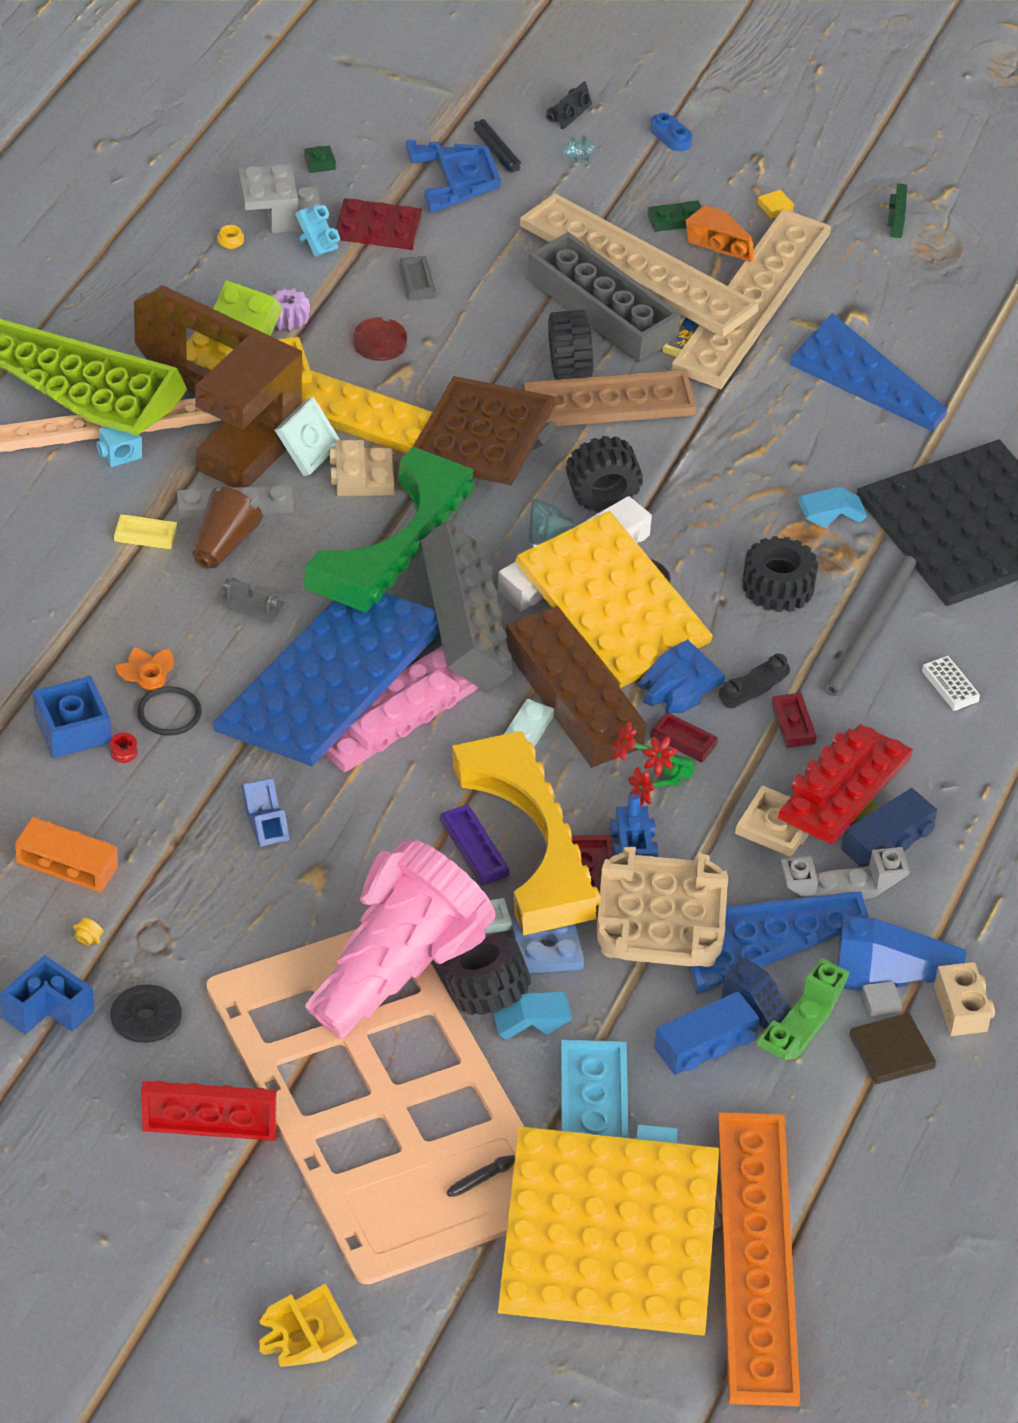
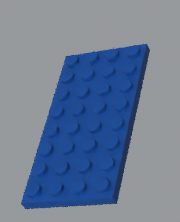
(328, 677)

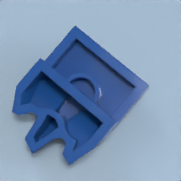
(680, 678)

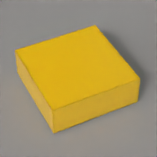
(774, 203)

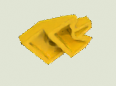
(306, 1329)

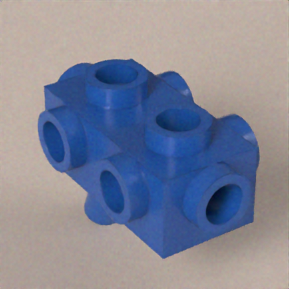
(634, 828)

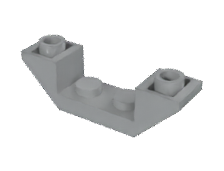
(884, 871)

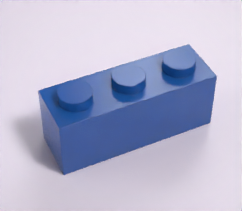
(706, 1033)

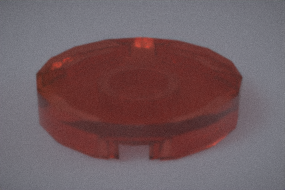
(380, 339)

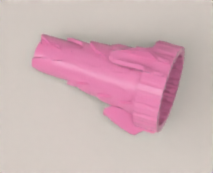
(417, 914)

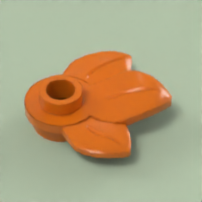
(145, 669)

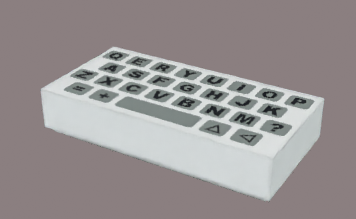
(950, 683)

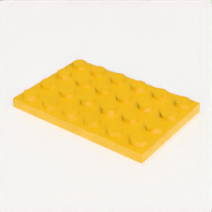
(612, 596)

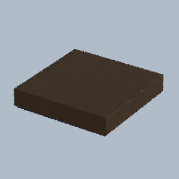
(892, 1048)

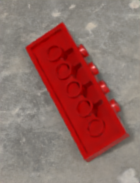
(843, 782)

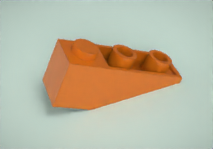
(719, 232)

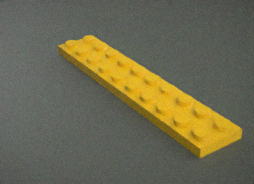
(343, 404)

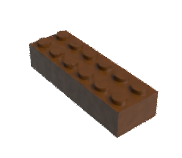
(573, 683)

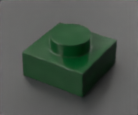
(320, 159)

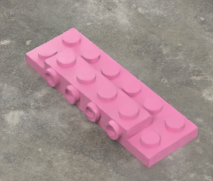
(407, 703)

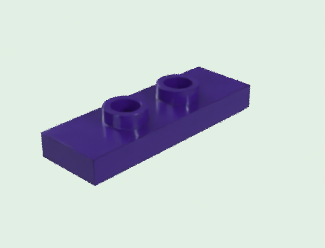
(474, 844)

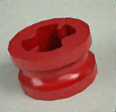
(123, 755)

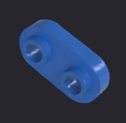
(671, 132)

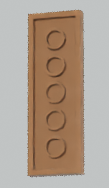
(618, 397)

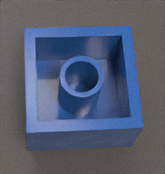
(72, 716)

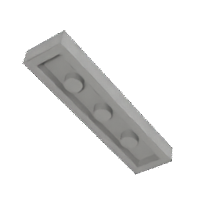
(268, 498)

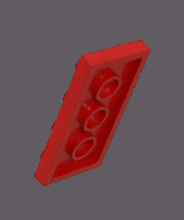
(209, 1110)

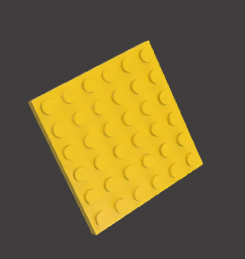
(610, 1231)

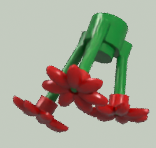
(664, 759)

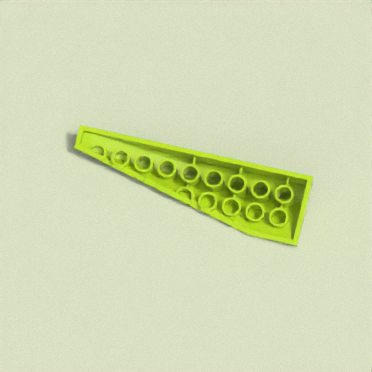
(91, 379)

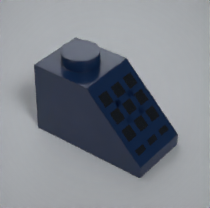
(758, 990)

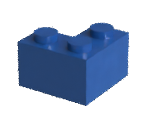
(46, 991)

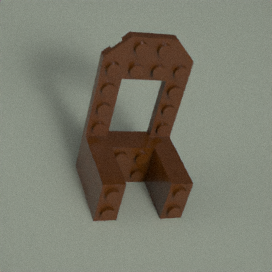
(247, 389)

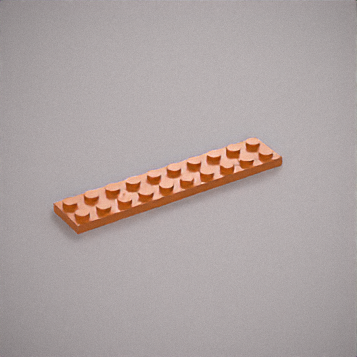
(757, 1260)

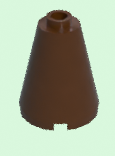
(224, 526)

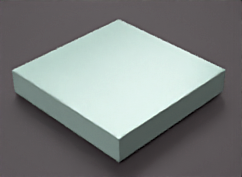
(307, 436)

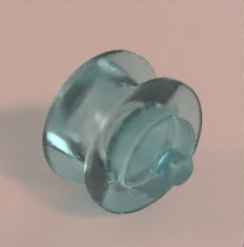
(579, 149)

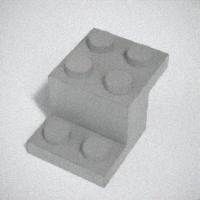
(276, 191)

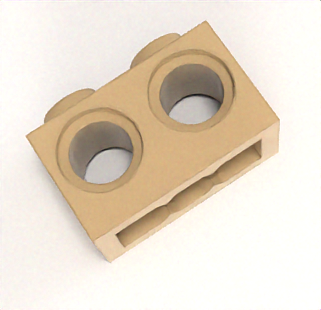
(963, 998)

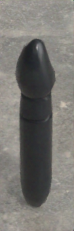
(500, 1164)

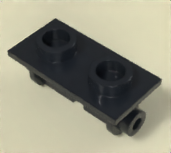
(570, 106)

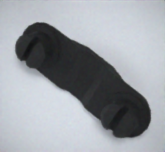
(754, 683)

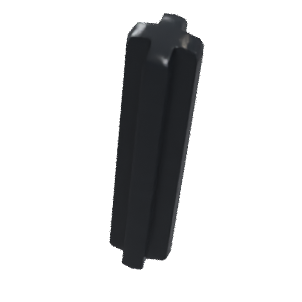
(497, 145)

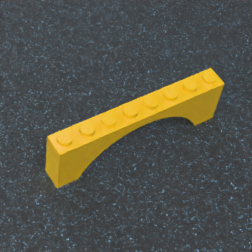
(561, 887)

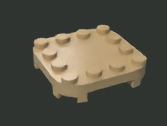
(662, 909)

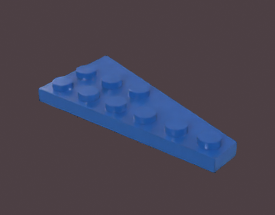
(854, 365)
(777, 930)

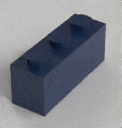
(890, 826)

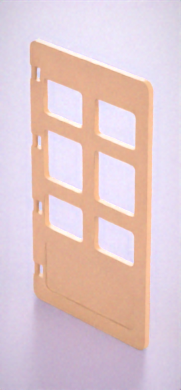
(399, 1201)

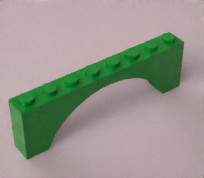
(365, 573)

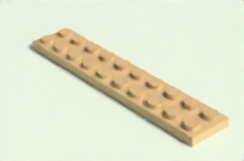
(777, 266)
(668, 278)

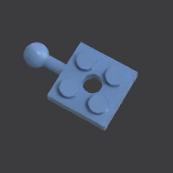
(562, 956)

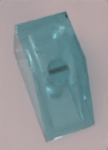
(547, 522)

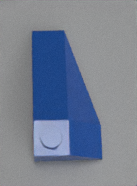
(886, 953)

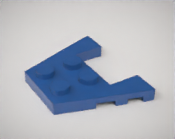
(466, 168)

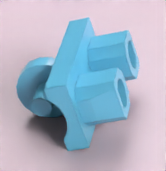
(316, 230)

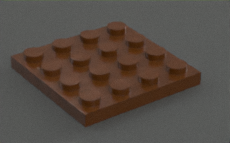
(486, 427)

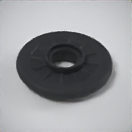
(151, 1029)

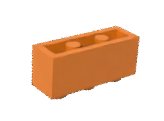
(66, 854)

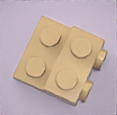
(361, 469)
(762, 826)

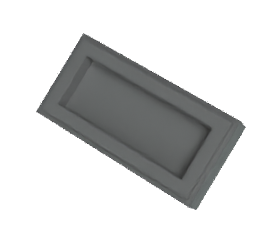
(417, 278)

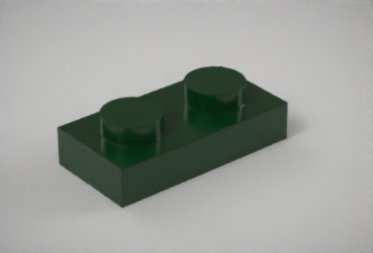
(898, 209)
(672, 215)

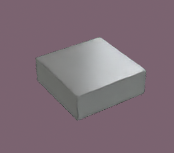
(881, 998)

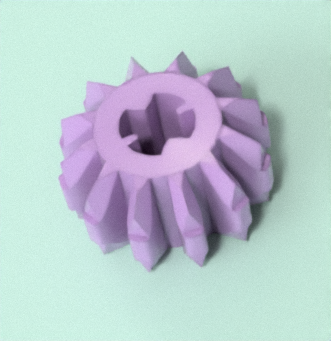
(295, 308)

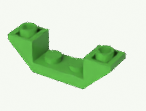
(808, 1014)

